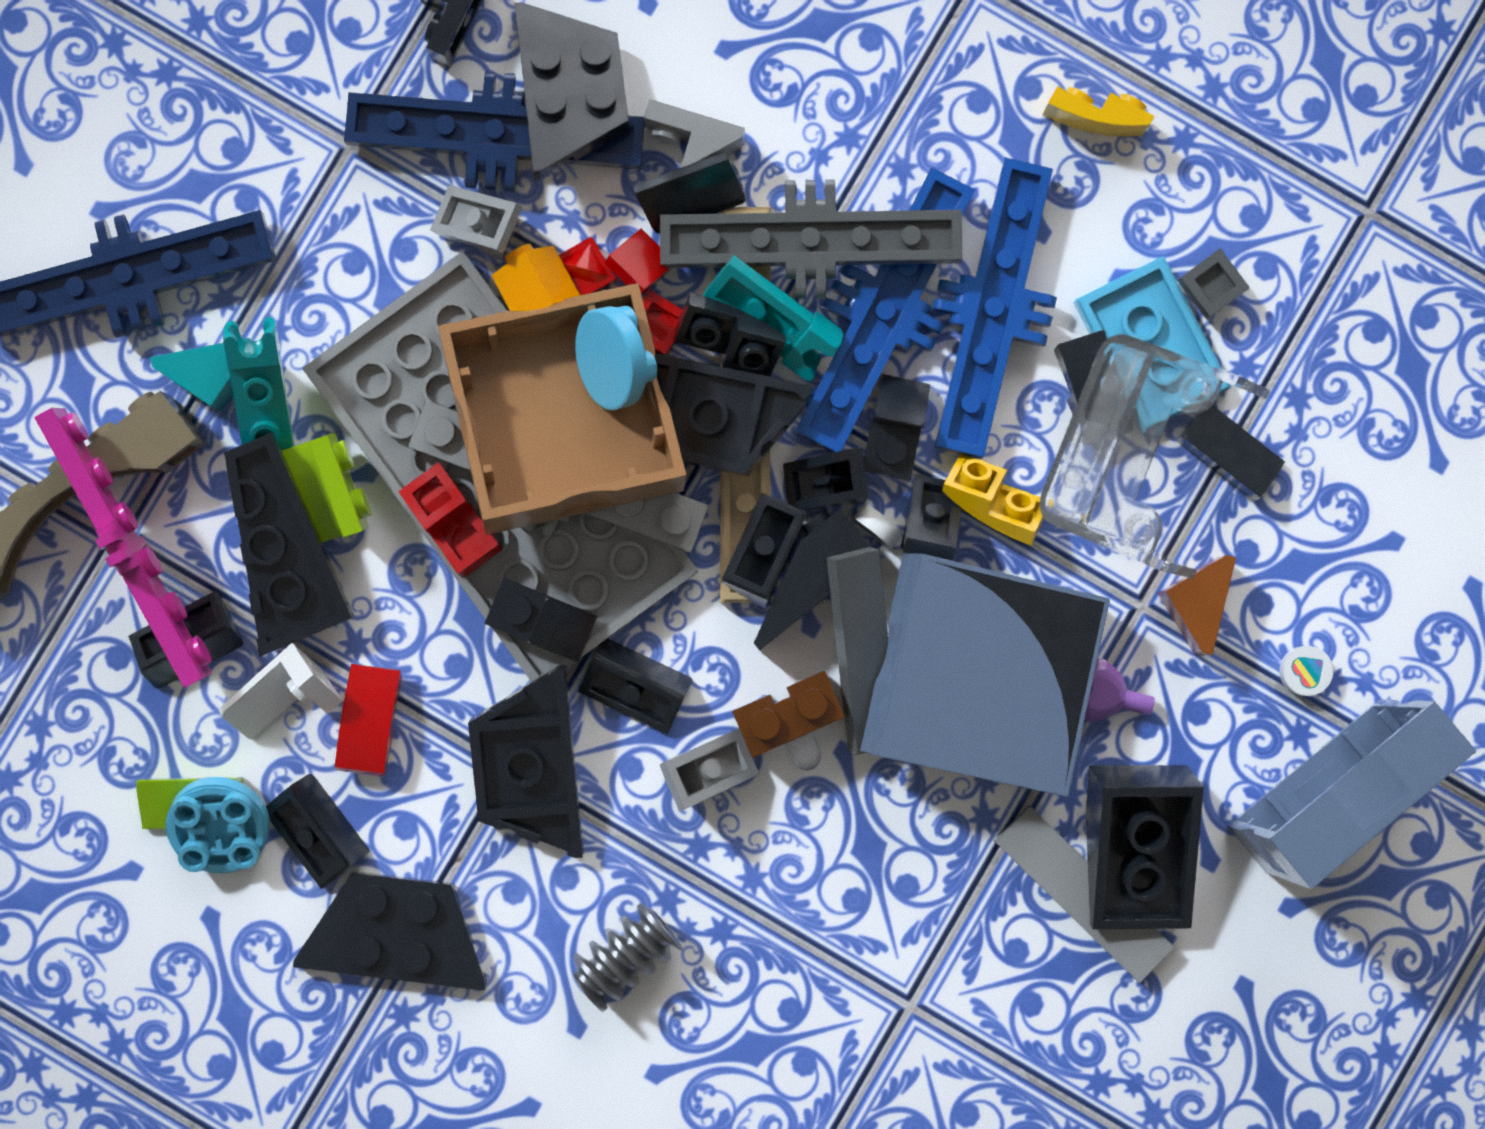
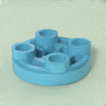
(613, 357)
(217, 826)

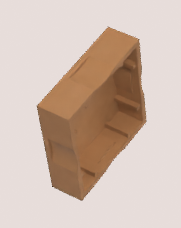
(536, 433)

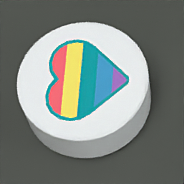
(878, 526)
(1306, 670)

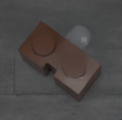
(791, 720)

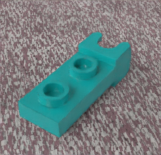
(804, 331)
(258, 384)

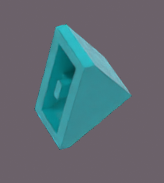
(200, 372)

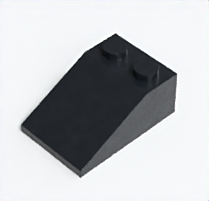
(1142, 845)

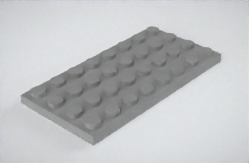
(378, 389)

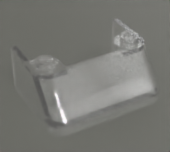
(1115, 439)

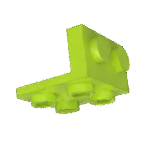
(327, 487)

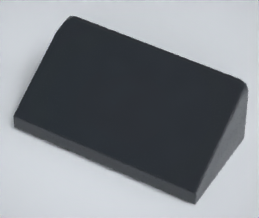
(693, 189)
(1231, 452)
(764, 549)
(205, 618)
(635, 685)
(316, 830)

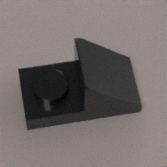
(449, 30)
(896, 427)
(931, 520)
(541, 620)

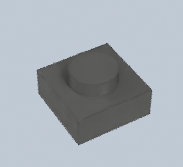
(1213, 284)

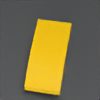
(1118, 116)
(982, 493)

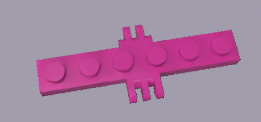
(126, 550)

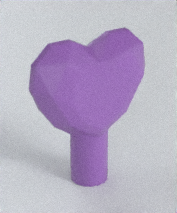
(1111, 694)

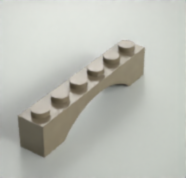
(147, 440)

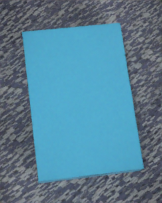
(1149, 308)

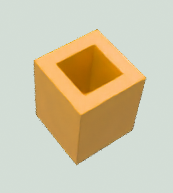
(533, 279)

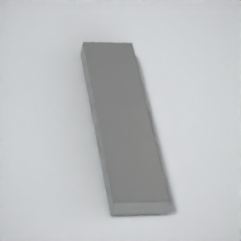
(1065, 879)

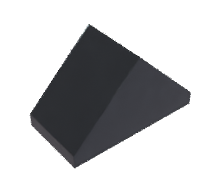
(826, 480)

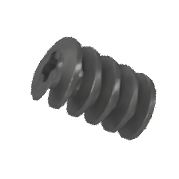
(623, 956)

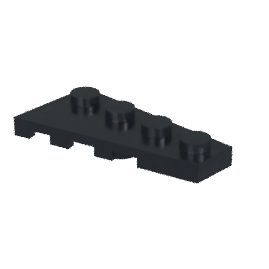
(284, 558)

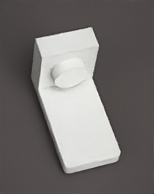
(276, 688)

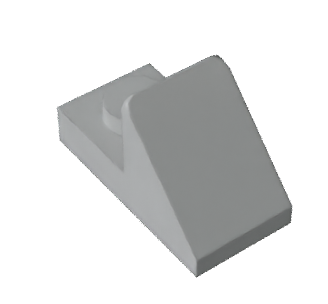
(703, 133)
(477, 220)
(708, 769)

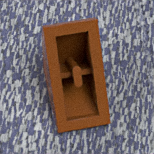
(1199, 603)

